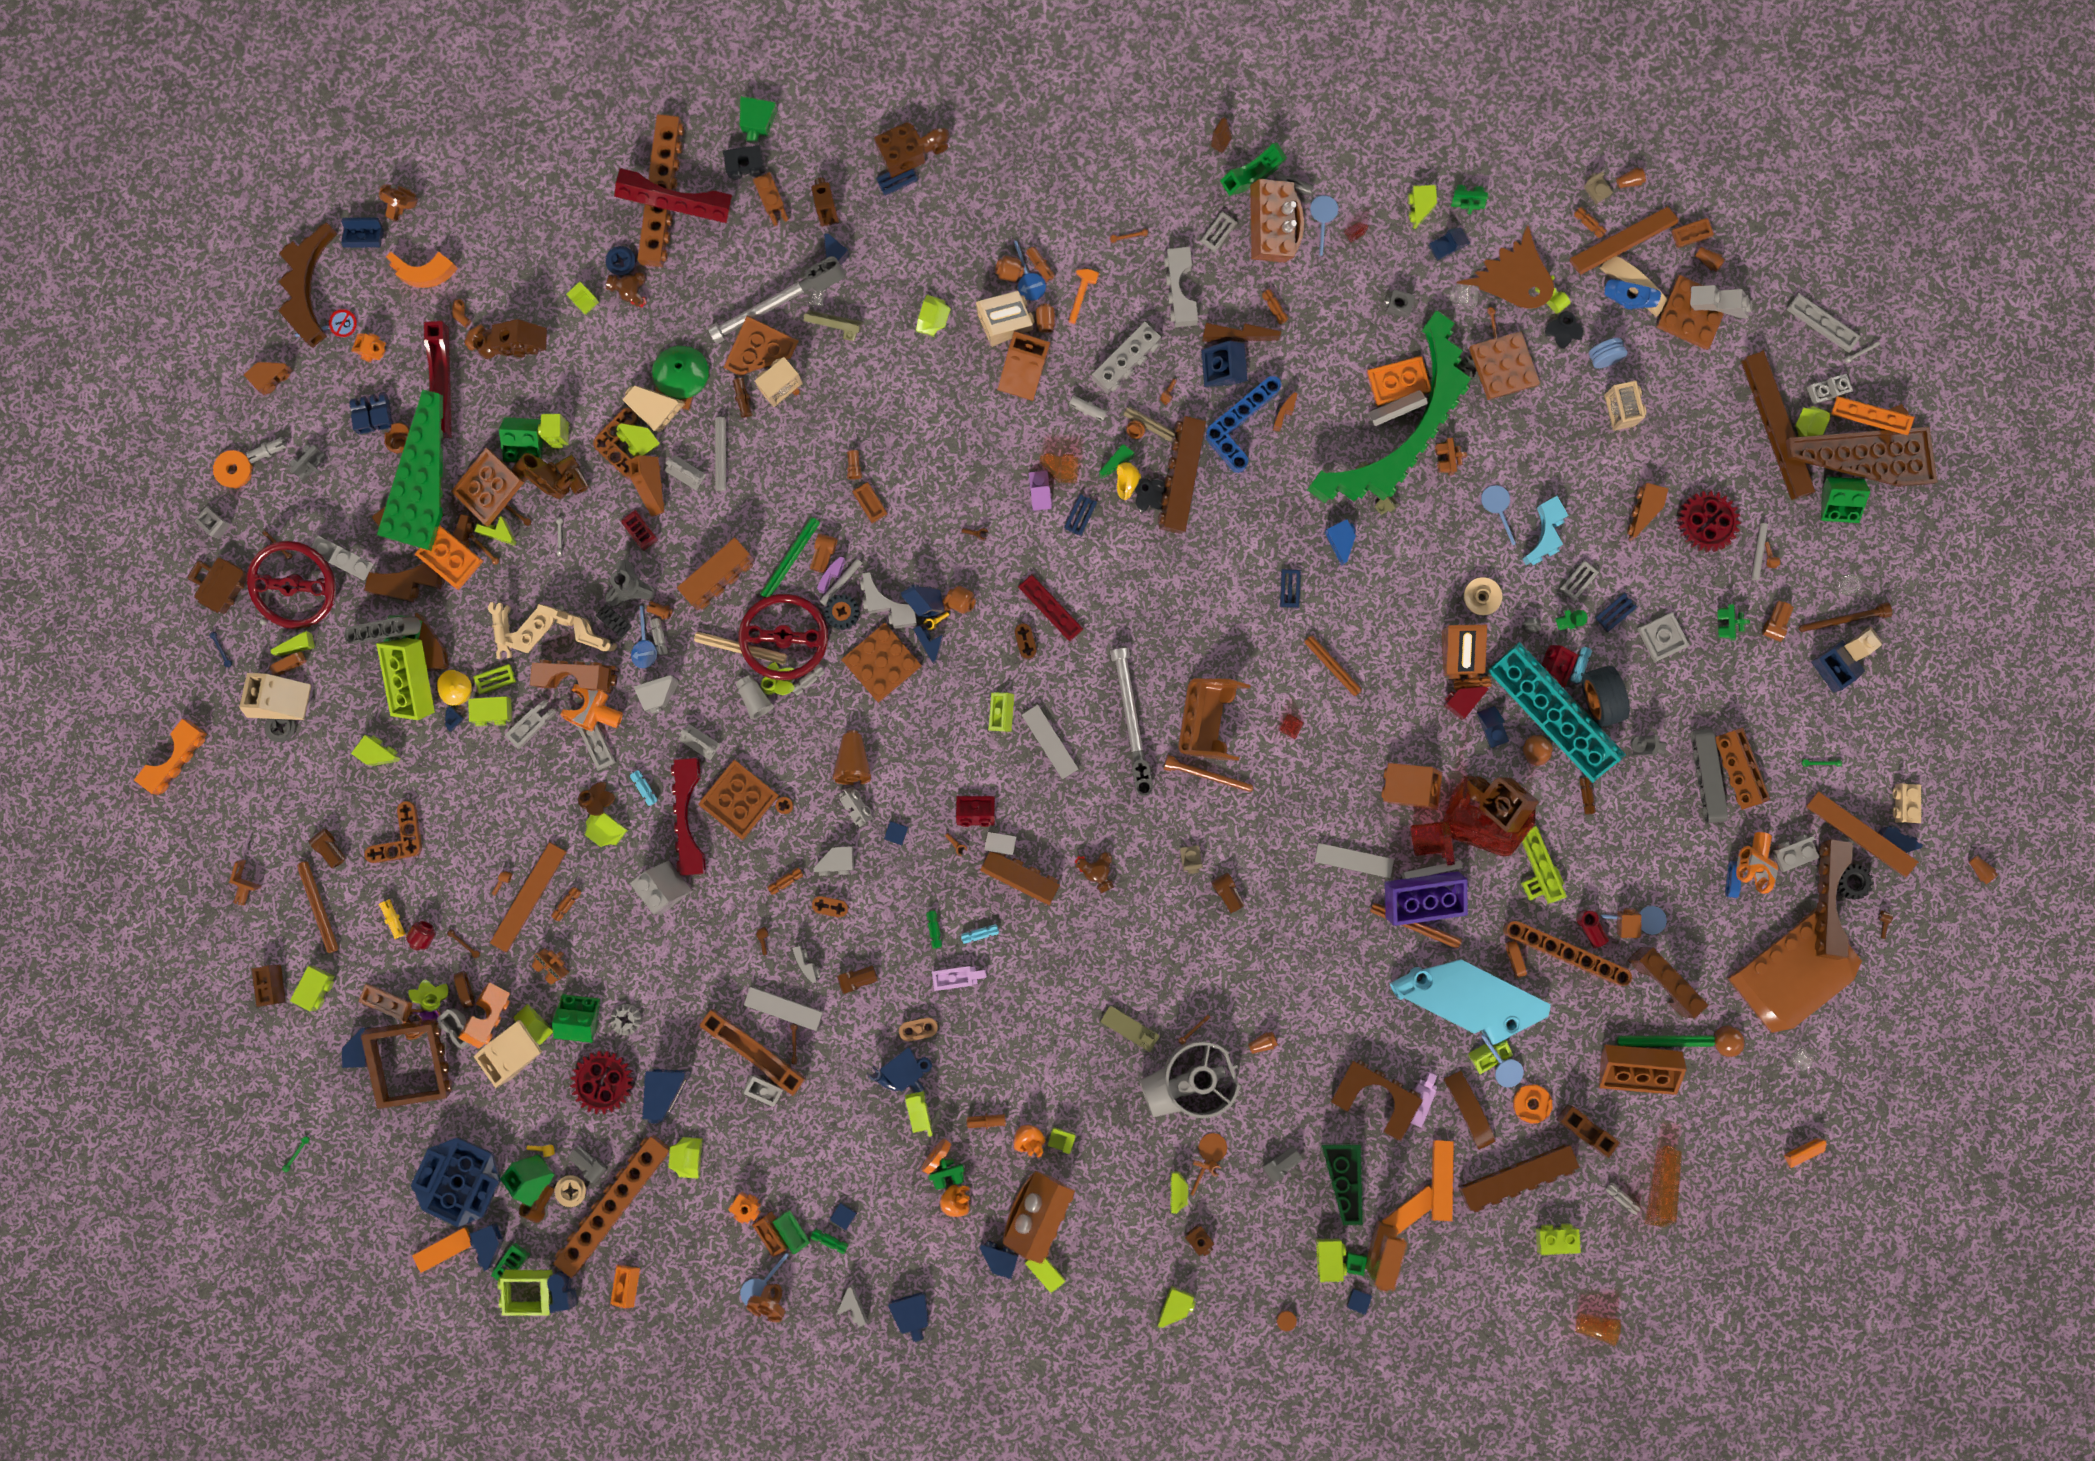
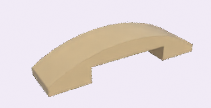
(1624, 271)

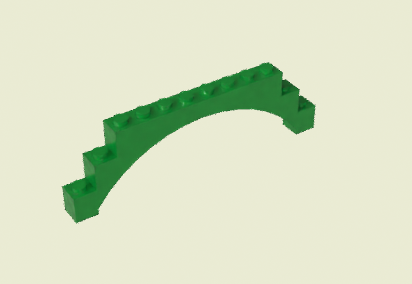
(1384, 474)

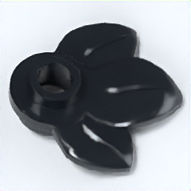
(1564, 332)
(1150, 497)

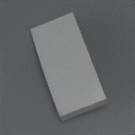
(1829, 389)
(810, 970)

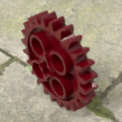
(1697, 508)
(587, 1074)

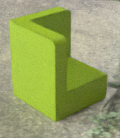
(582, 298)
(1061, 1140)

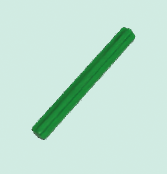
(790, 557)
(1667, 1041)

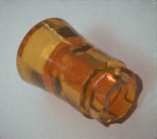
(1599, 1328)

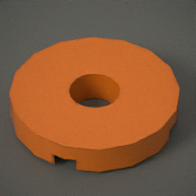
(222, 465)
(1521, 1099)
(935, 1156)

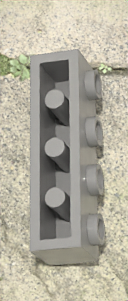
(1126, 358)

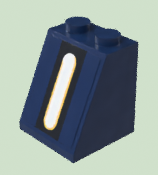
(661, 1092)

